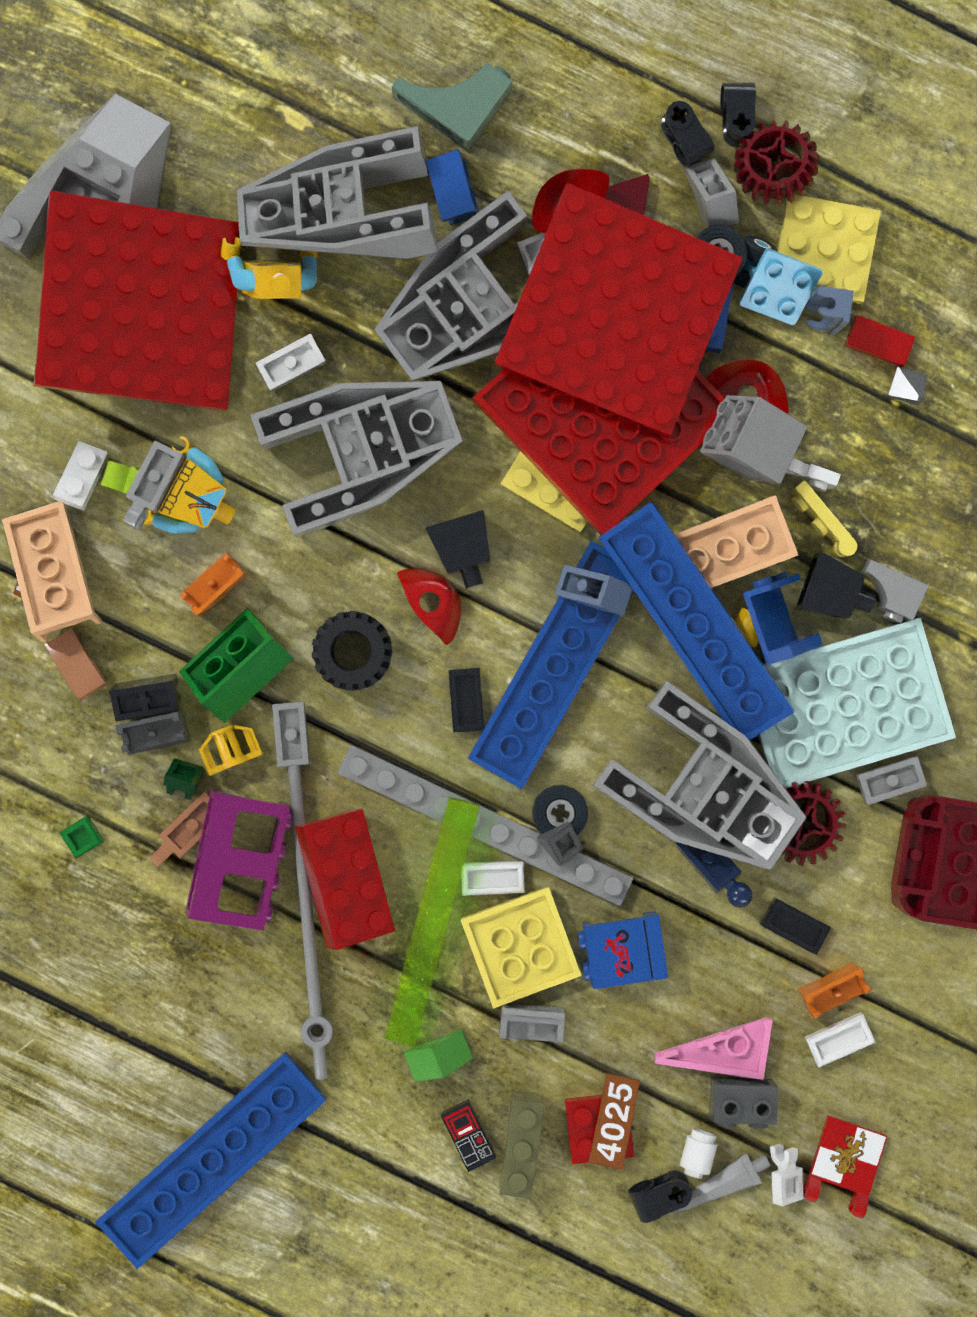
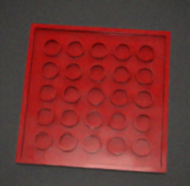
(135, 303)
(618, 310)
(591, 454)

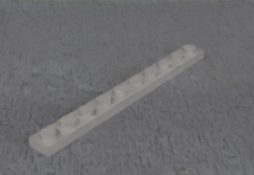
(488, 826)

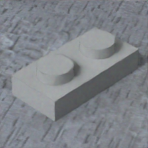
(891, 780)

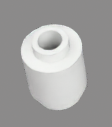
(698, 1153)

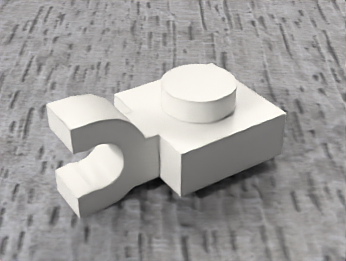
(788, 1179)

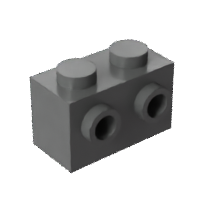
(743, 1102)

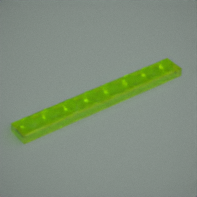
(432, 921)

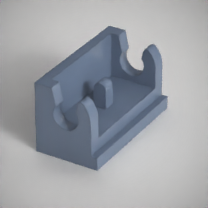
(833, 306)

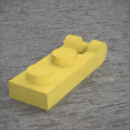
(823, 520)

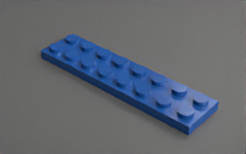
(696, 622)
(546, 680)
(211, 1160)

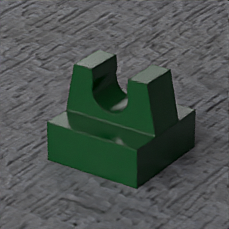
(183, 777)

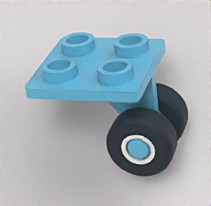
(775, 282)

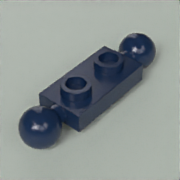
(718, 873)

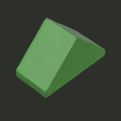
(439, 1056)

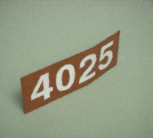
(614, 1121)

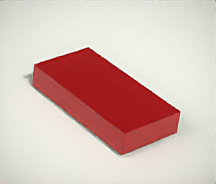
(879, 341)

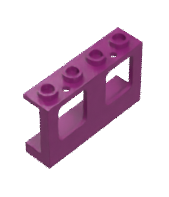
(219, 858)

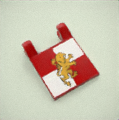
(848, 1159)

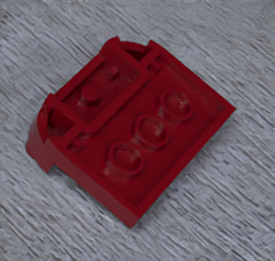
(937, 862)

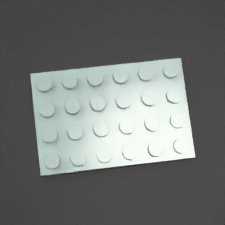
(856, 704)

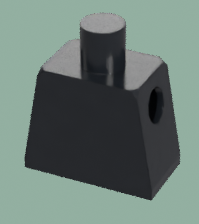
(462, 546)
(833, 589)

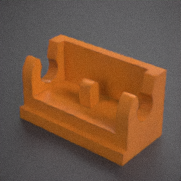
(213, 585)
(833, 990)

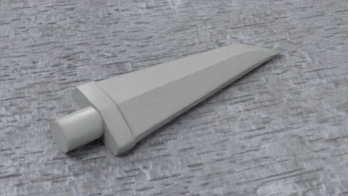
(733, 1178)

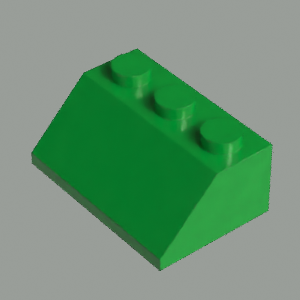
(235, 665)

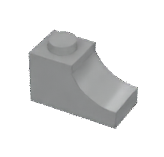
(713, 193)
(897, 593)

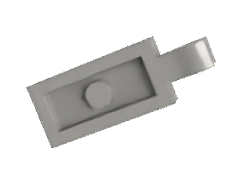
(152, 483)

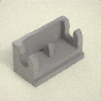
(532, 1022)

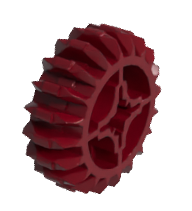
(754, 155)
(828, 833)

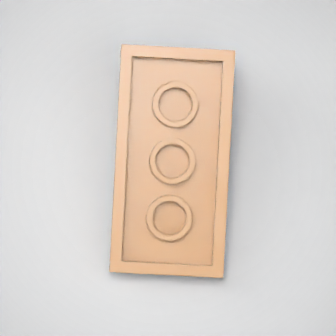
(740, 542)
(49, 569)

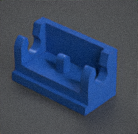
(452, 187)

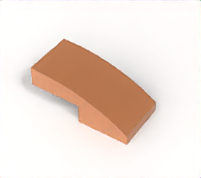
(76, 664)

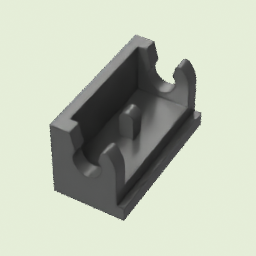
(153, 733)

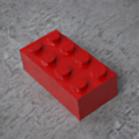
(344, 879)

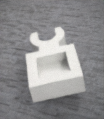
(818, 477)

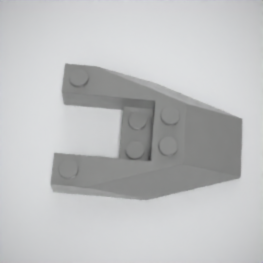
(110, 157)
(321, 201)
(452, 303)
(378, 439)
(720, 799)

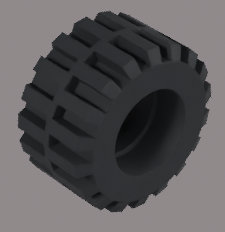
(324, 650)

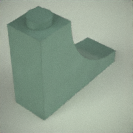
(460, 109)

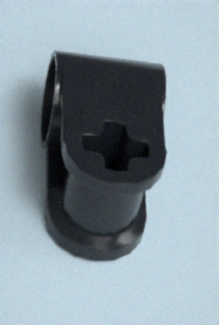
(737, 108)
(687, 138)
(657, 1198)

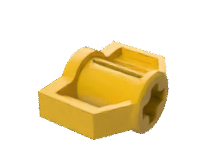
(237, 755)

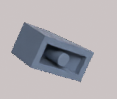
(594, 590)

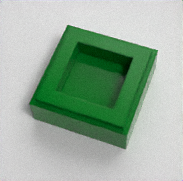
(81, 836)

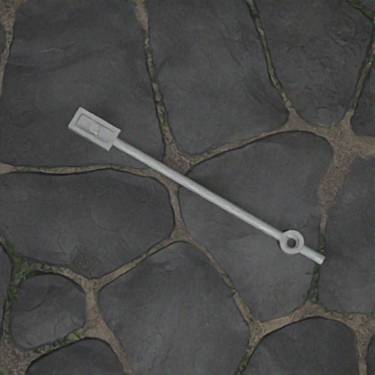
(293, 751)

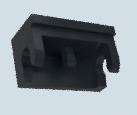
(145, 697)

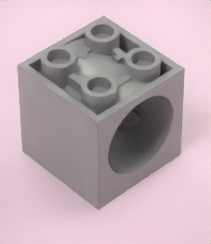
(753, 438)

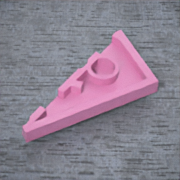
(734, 1051)

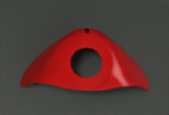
(550, 193)
(733, 375)
(446, 617)

